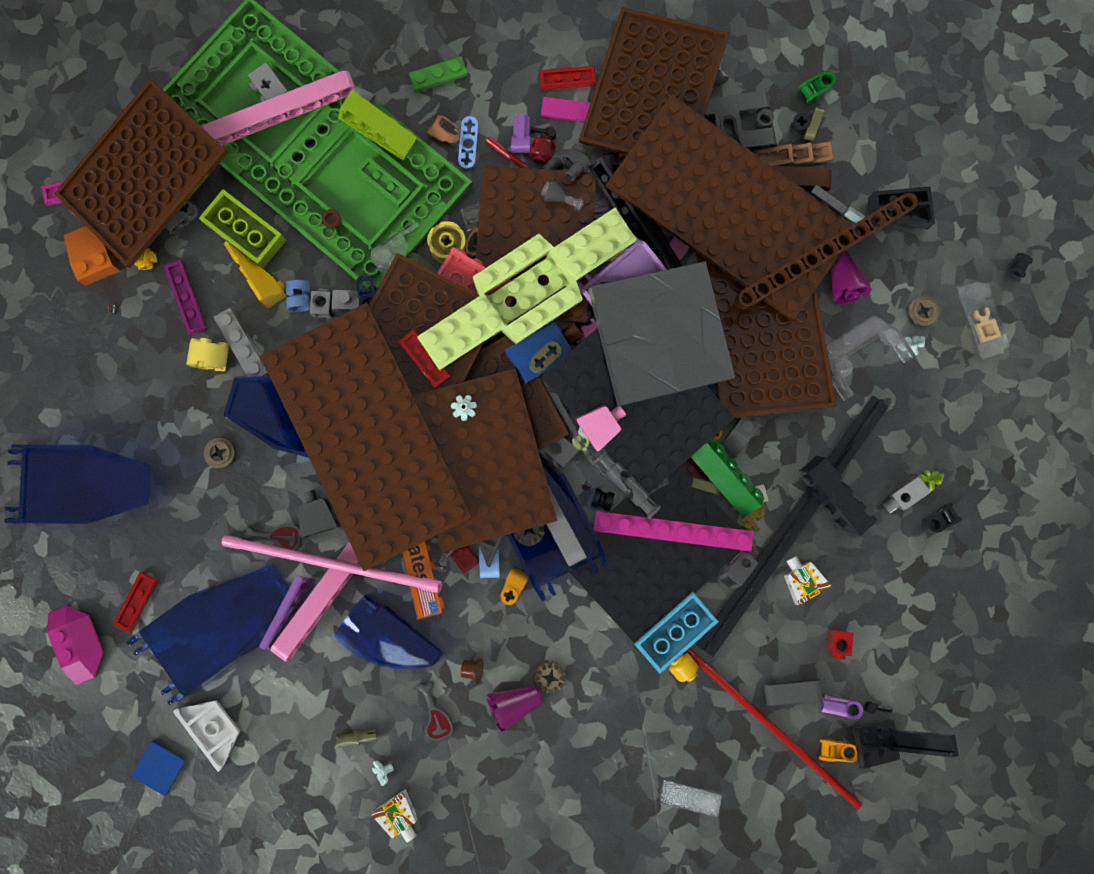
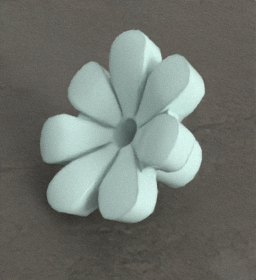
(915, 342)
(468, 410)
(382, 772)

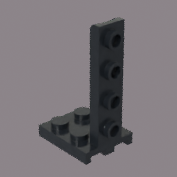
(881, 743)

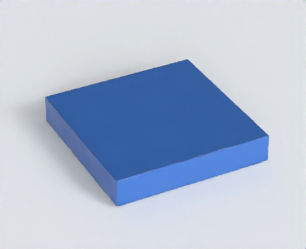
(158, 768)

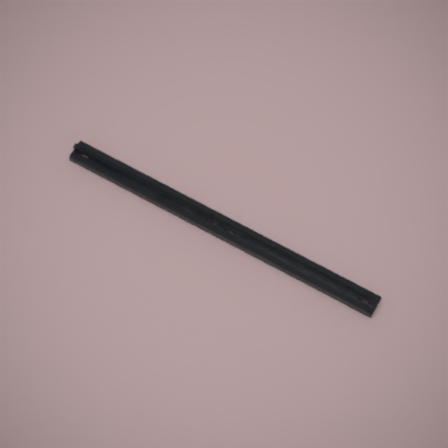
(780, 544)

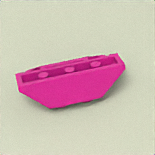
(75, 643)

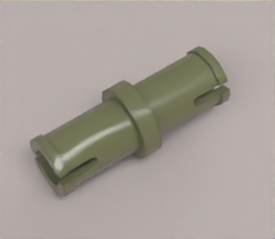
(356, 737)

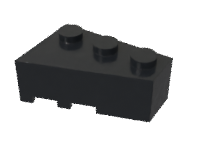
(921, 216)

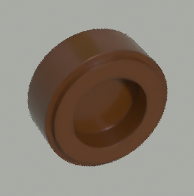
(331, 219)

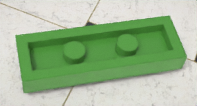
(438, 74)
(383, 182)

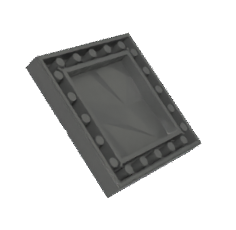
(661, 333)

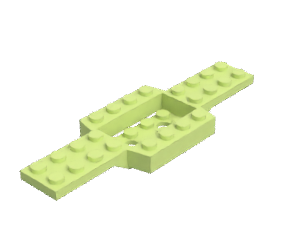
(563, 267)

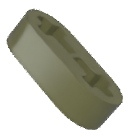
(814, 123)
(542, 354)
(706, 486)

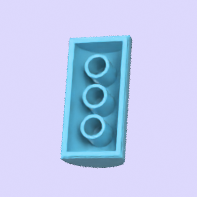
(676, 632)

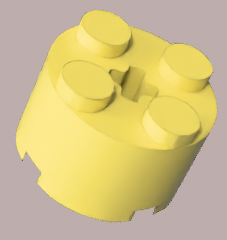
(441, 234)
(207, 355)

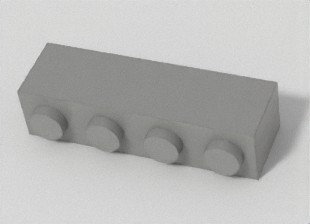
(241, 343)

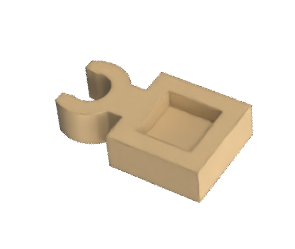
(986, 329)

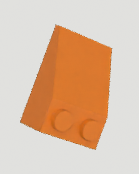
(89, 256)

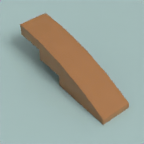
(797, 155)

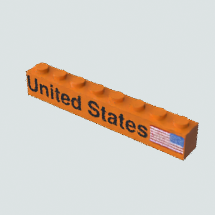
(419, 565)

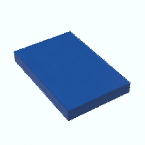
(526, 349)

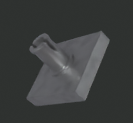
(828, 200)

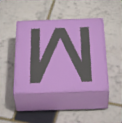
(601, 203)

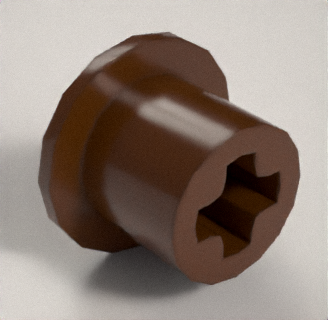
(472, 670)

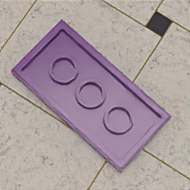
(291, 604)

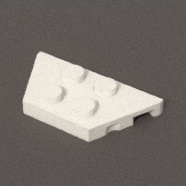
(210, 729)

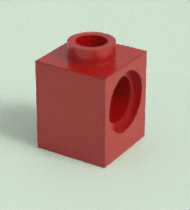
(834, 637)

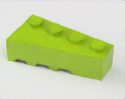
(376, 125)

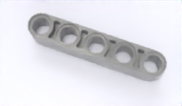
(565, 536)

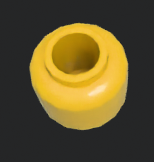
(684, 668)

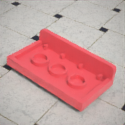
(461, 270)

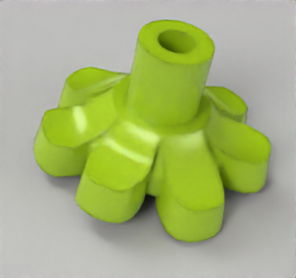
(931, 479)

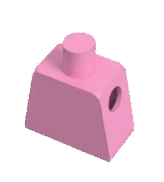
(601, 425)

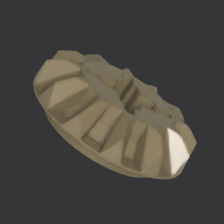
(924, 302)
(211, 449)
(530, 538)
(558, 673)

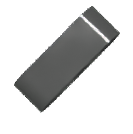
(793, 692)

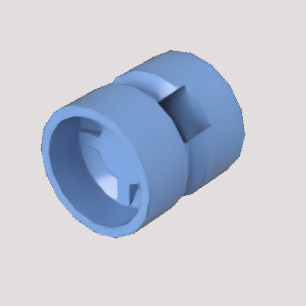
(298, 302)

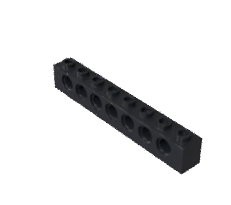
(638, 223)

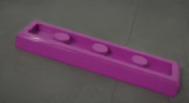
(185, 297)

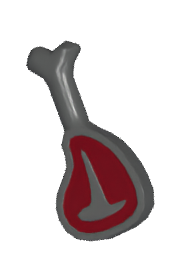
(286, 536)
(439, 724)

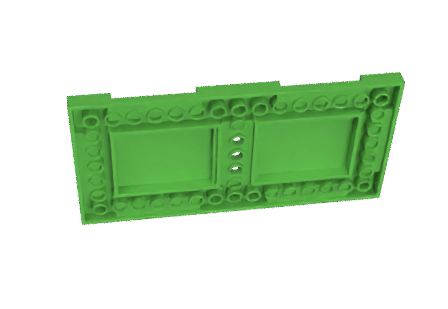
(326, 178)

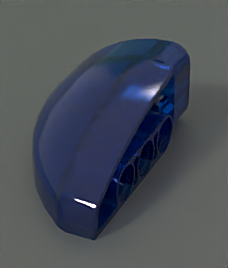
(385, 637)

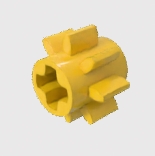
(146, 260)

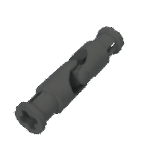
(630, 486)

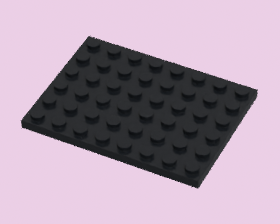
(655, 432)
(652, 574)

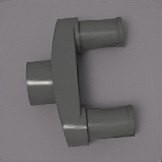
(573, 159)

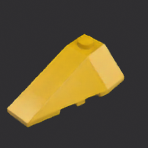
(265, 286)

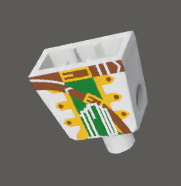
(804, 581)
(397, 816)

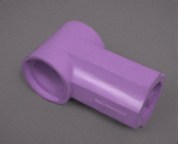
(521, 140)
(840, 706)

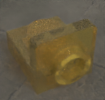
(755, 515)

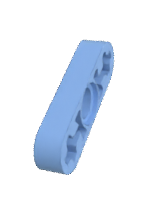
(474, 131)

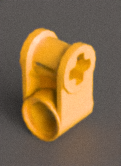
(515, 582)
(834, 751)

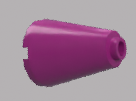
(847, 280)
(513, 705)

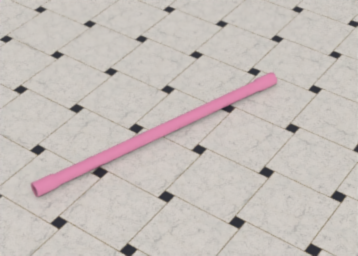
(423, 583)

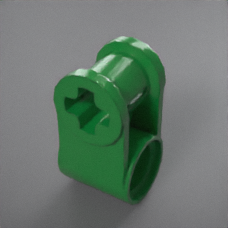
(815, 88)

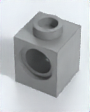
(324, 311)

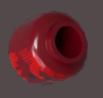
(542, 149)

